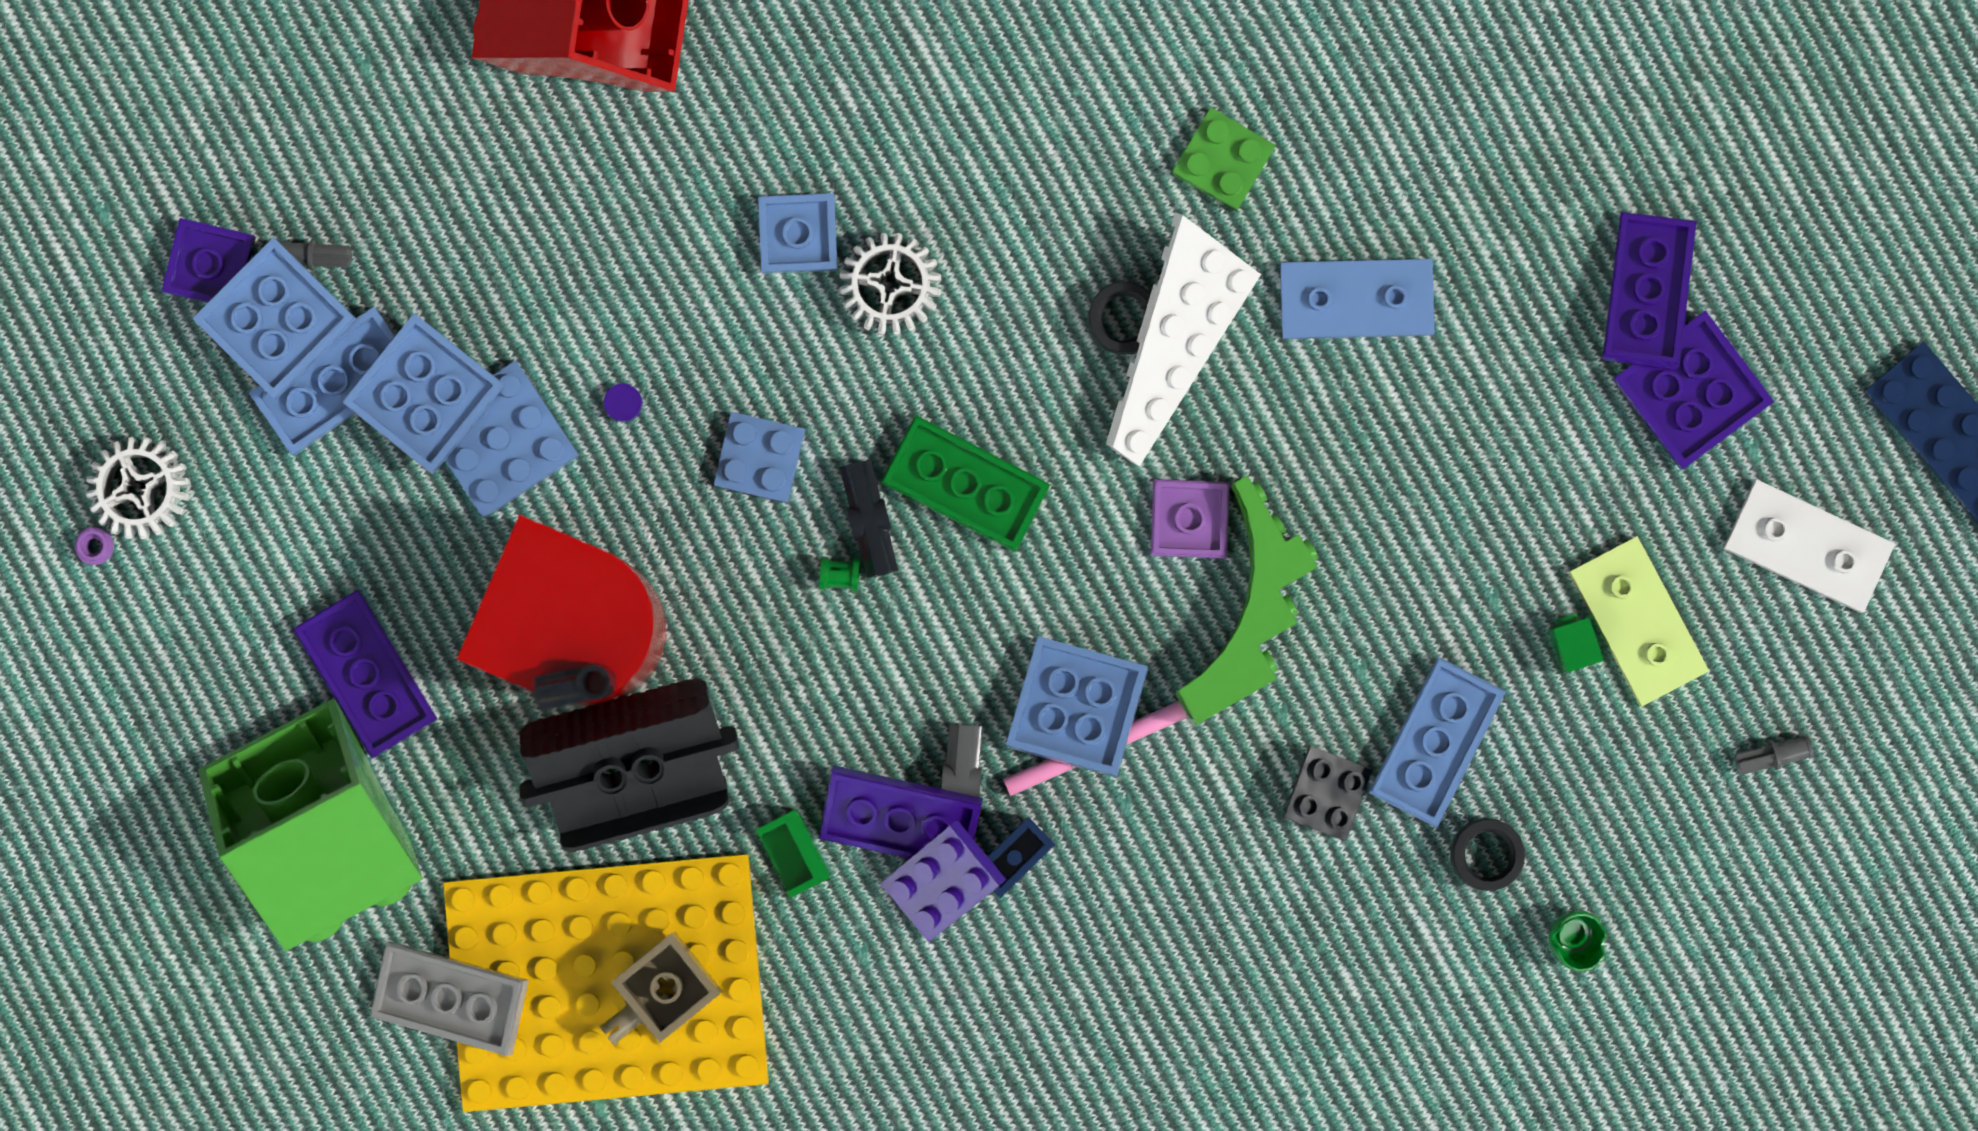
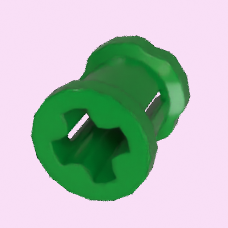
(839, 574)

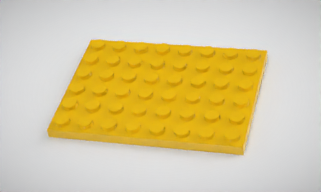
(577, 936)

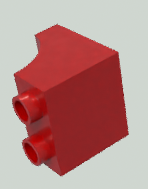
(588, 40)

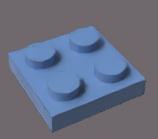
(797, 233)
(759, 457)

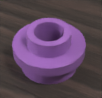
(83, 541)

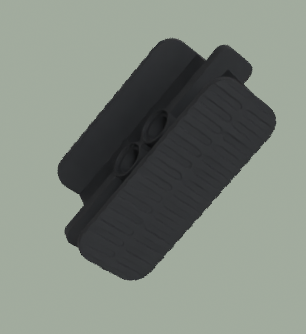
(662, 724)

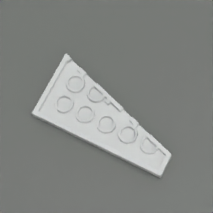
(1182, 324)

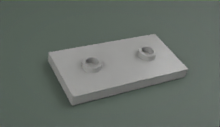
(449, 998)

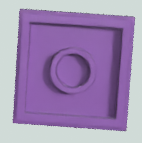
(1190, 519)

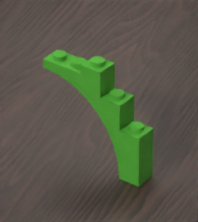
(1273, 565)

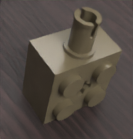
(646, 1004)

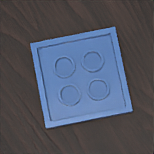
(274, 318)
(423, 394)
(510, 445)
(1077, 706)

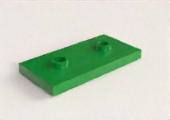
(965, 483)

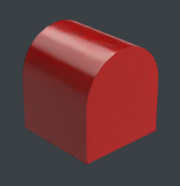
(562, 609)

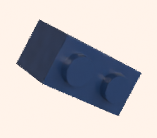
(1019, 853)

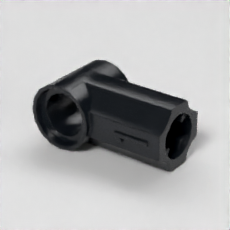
(571, 686)

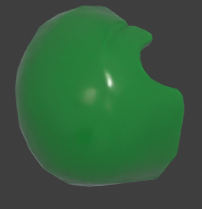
(1578, 940)

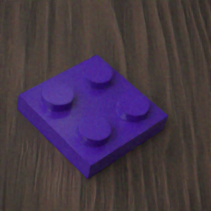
(205, 259)

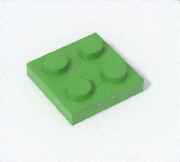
(1223, 159)

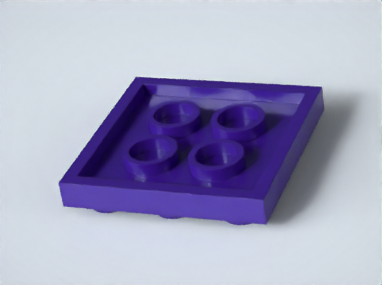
(1702, 399)

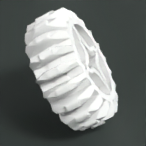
(873, 279)
(146, 502)

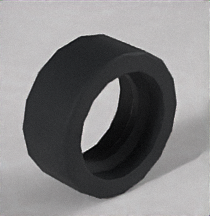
(1100, 336)
(1515, 845)

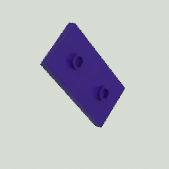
(1649, 290)
(365, 674)
(891, 812)

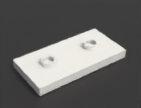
(1809, 546)

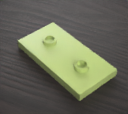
(1638, 621)

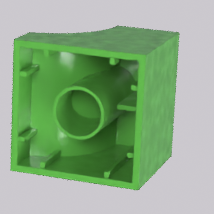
(308, 827)

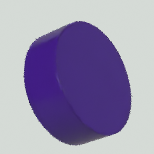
(623, 402)

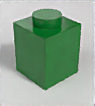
(1575, 643)

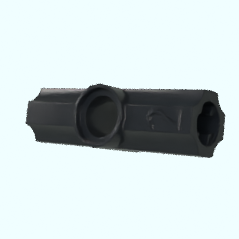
(869, 519)

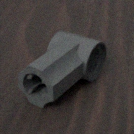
(962, 765)

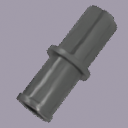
(321, 255)
(1774, 754)

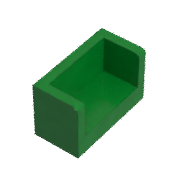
(793, 853)

